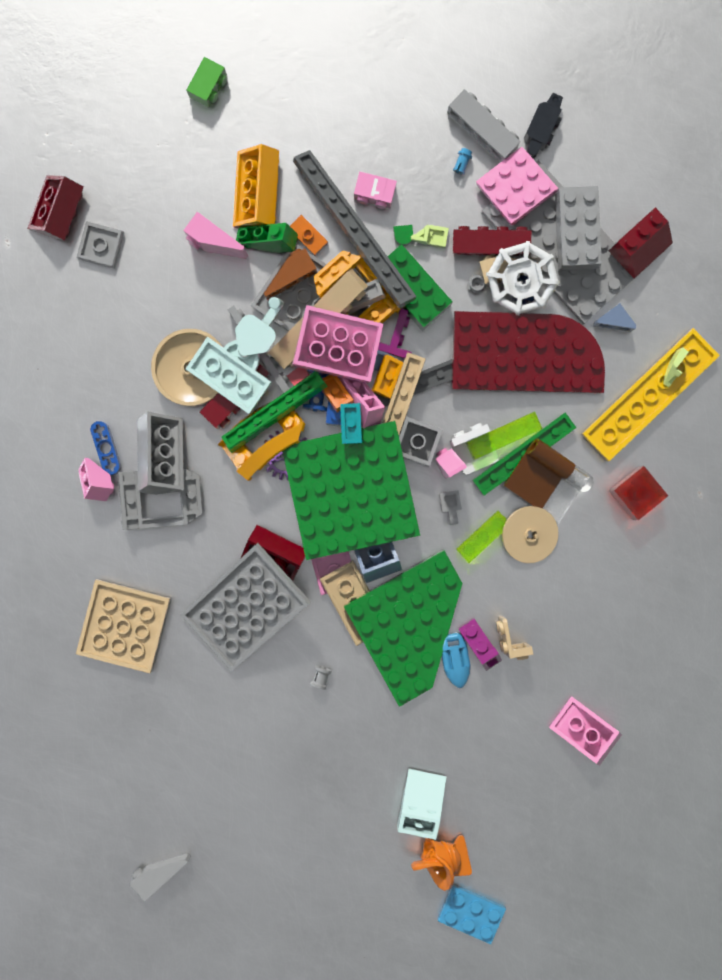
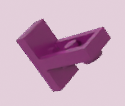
(397, 338)
(480, 644)

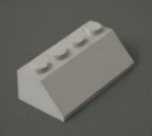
(160, 453)

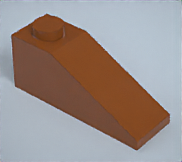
(294, 270)

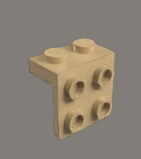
(517, 651)

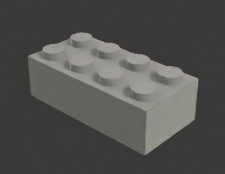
(578, 228)

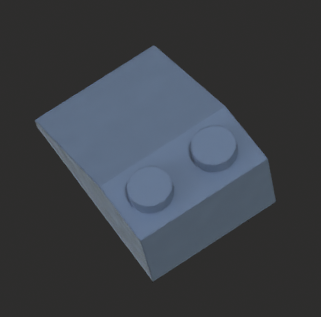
(378, 561)

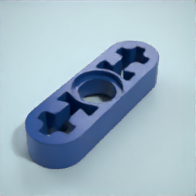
(104, 463)

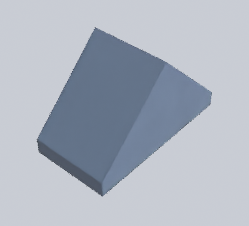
(616, 319)

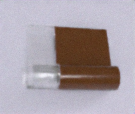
(548, 479)

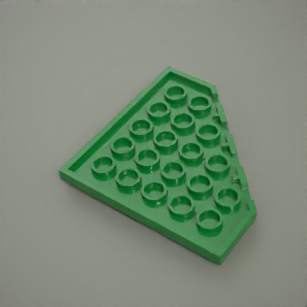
(408, 623)

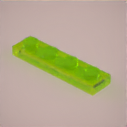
(504, 435)

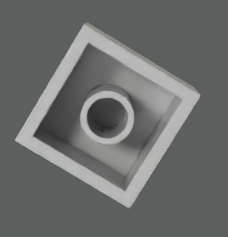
(419, 441)

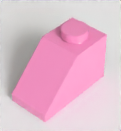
(95, 481)

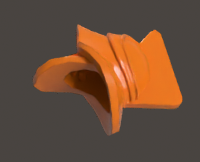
(444, 861)

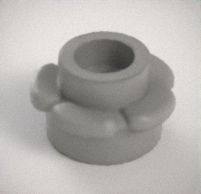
(476, 279)

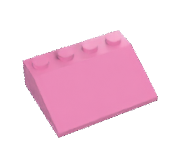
(337, 344)

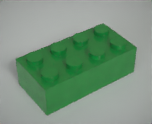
(430, 298)

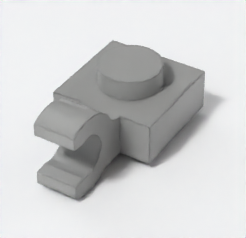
(450, 503)

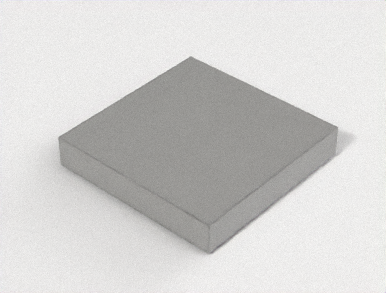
(100, 245)

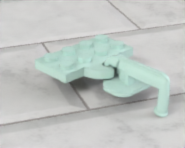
(227, 368)

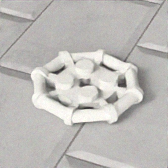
(513, 271)

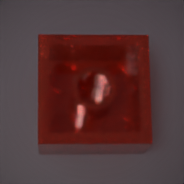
(638, 493)

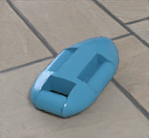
(456, 660)

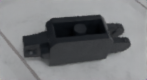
(542, 124)

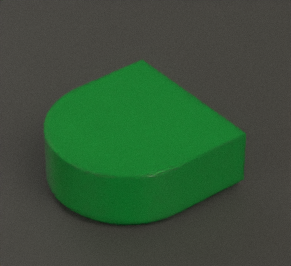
(403, 234)

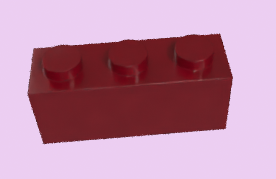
(56, 207)
(643, 243)
(284, 552)

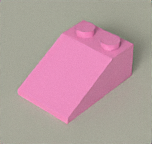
(210, 238)
(585, 731)

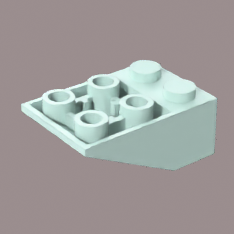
(421, 804)

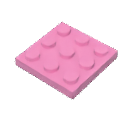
(516, 186)

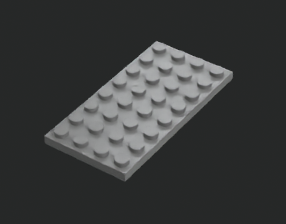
(579, 290)

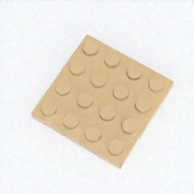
(123, 626)

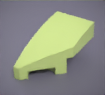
(432, 236)
(672, 371)

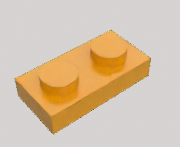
(387, 376)

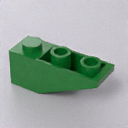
(268, 237)

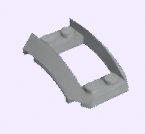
(131, 504)

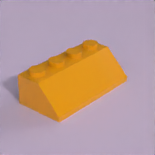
(256, 186)

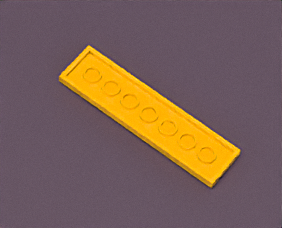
(648, 397)

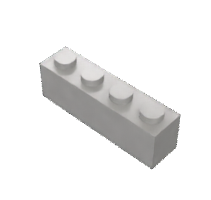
(483, 125)

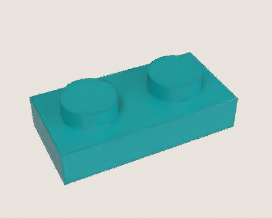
(351, 423)

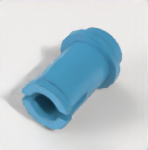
(462, 161)

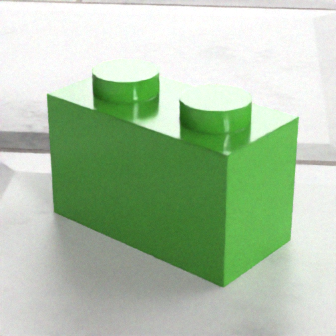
(207, 82)

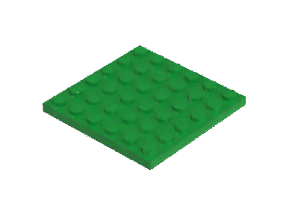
(351, 492)

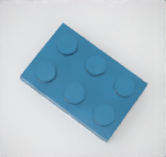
(471, 913)

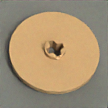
(516, 534)

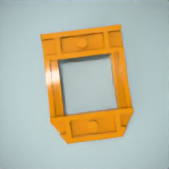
(337, 267)
(249, 463)

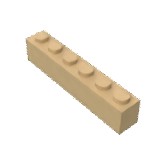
(336, 299)

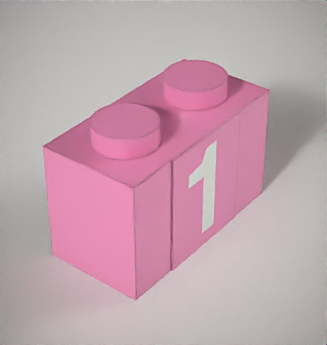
(374, 190)

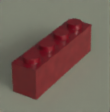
(488, 241)
(221, 409)

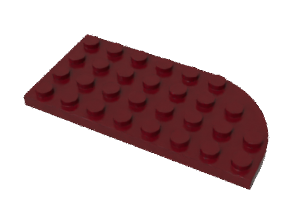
(525, 353)

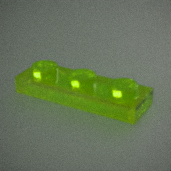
(482, 537)

